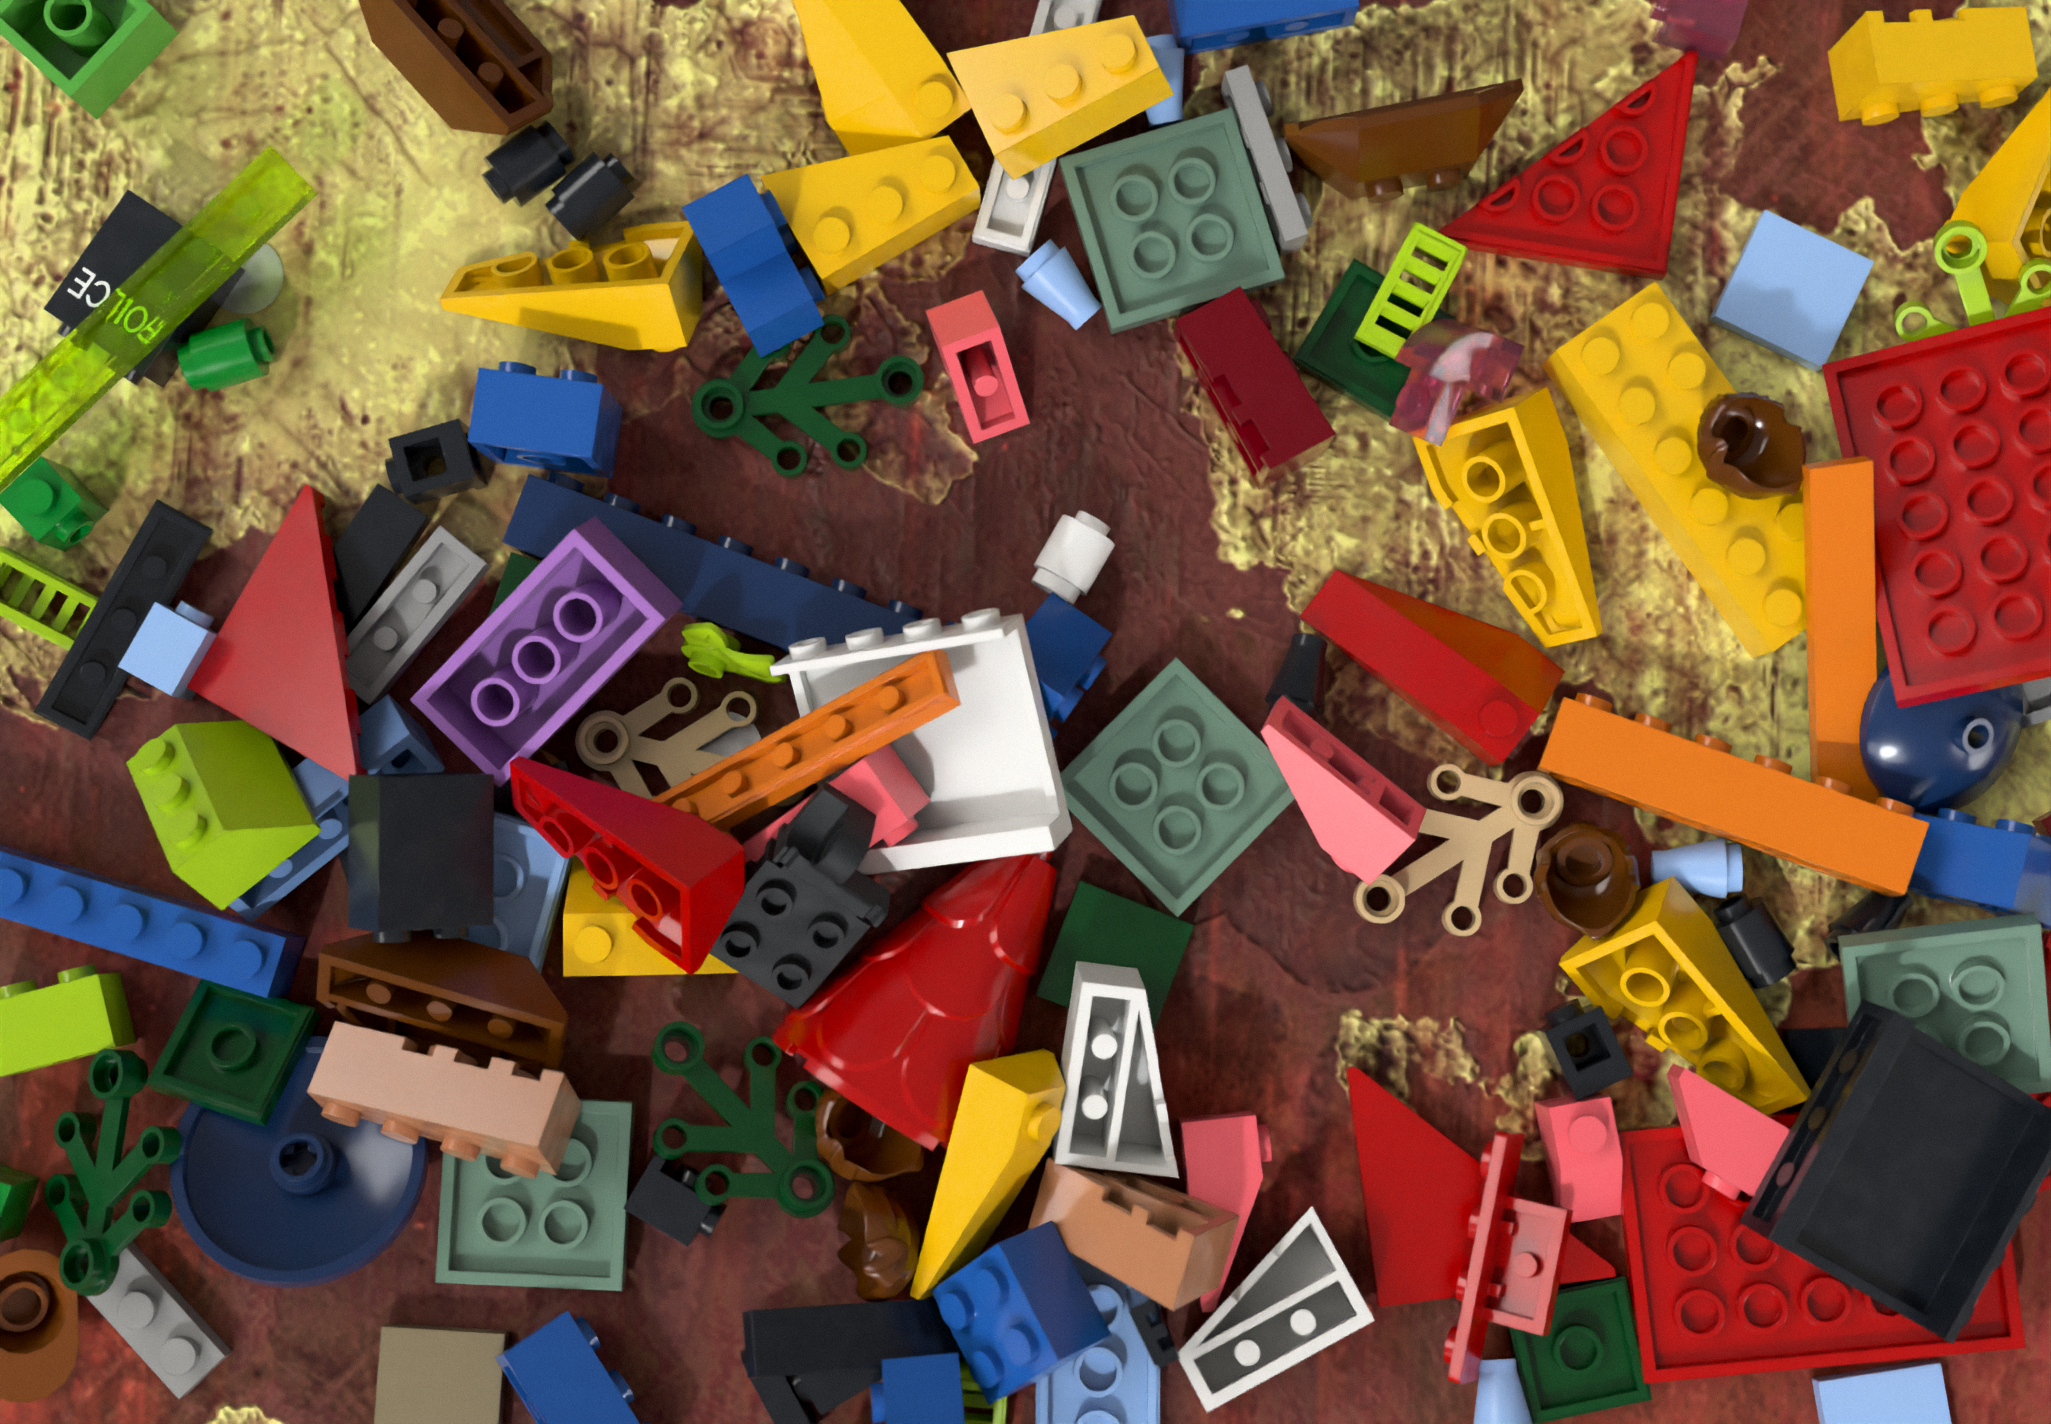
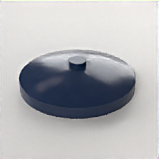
(294, 1196)

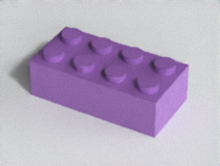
(547, 649)

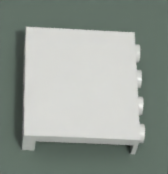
(980, 763)

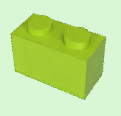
(62, 1020)

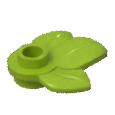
(717, 652)

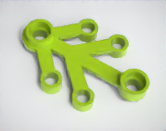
(1970, 284)

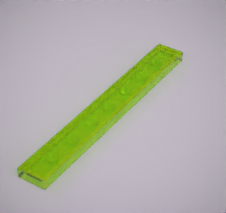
(147, 308)

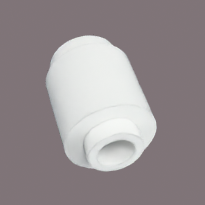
(1073, 556)

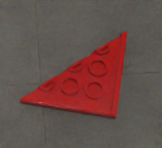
(1600, 194)
(287, 648)
(1420, 1201)

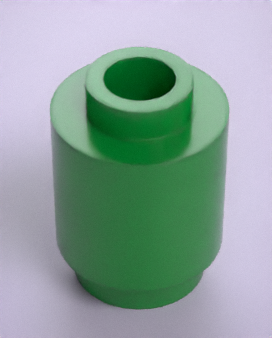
(226, 355)

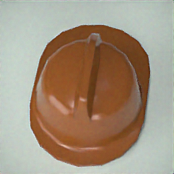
(35, 1326)

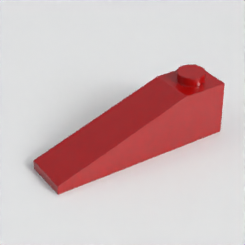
(1451, 668)
(654, 858)

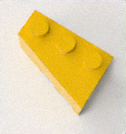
(1931, 63)
(1058, 88)
(872, 205)

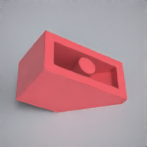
(978, 366)
(1724, 1134)
(1582, 1155)

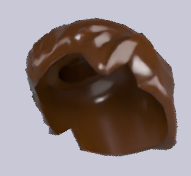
(1751, 446)
(1587, 878)
(862, 1144)
(882, 1242)

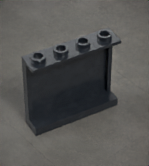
(1905, 1171)

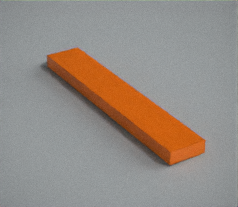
(1839, 615)
(819, 742)

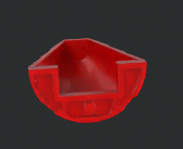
(930, 997)

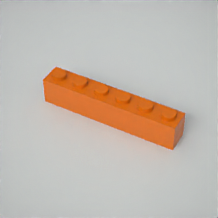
(1733, 797)

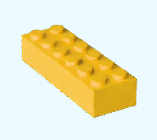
(1640, 393)

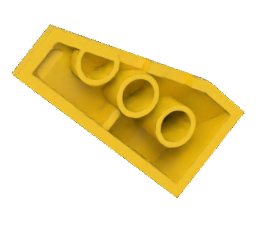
(877, 74)
(2013, 206)
(611, 294)
(1517, 496)
(601, 936)
(1686, 991)
(995, 1144)

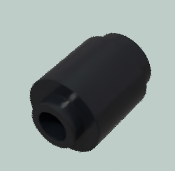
(527, 164)
(591, 195)
(1755, 939)

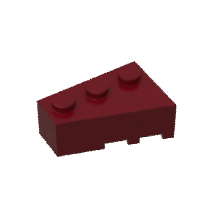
(1253, 386)

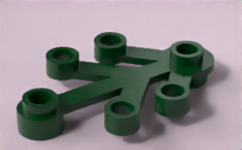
(797, 397)
(749, 1129)
(94, 1246)

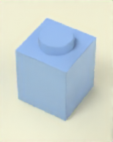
(170, 647)

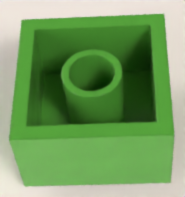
(87, 44)

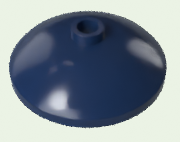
(1938, 749)

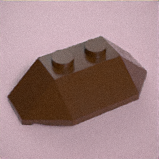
(466, 60)
(1402, 143)
(446, 996)

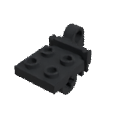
(805, 899)

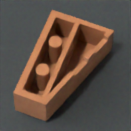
(1137, 1230)

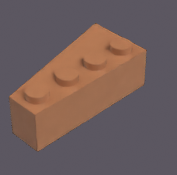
(446, 1099)

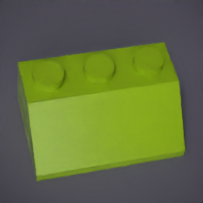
(222, 805)

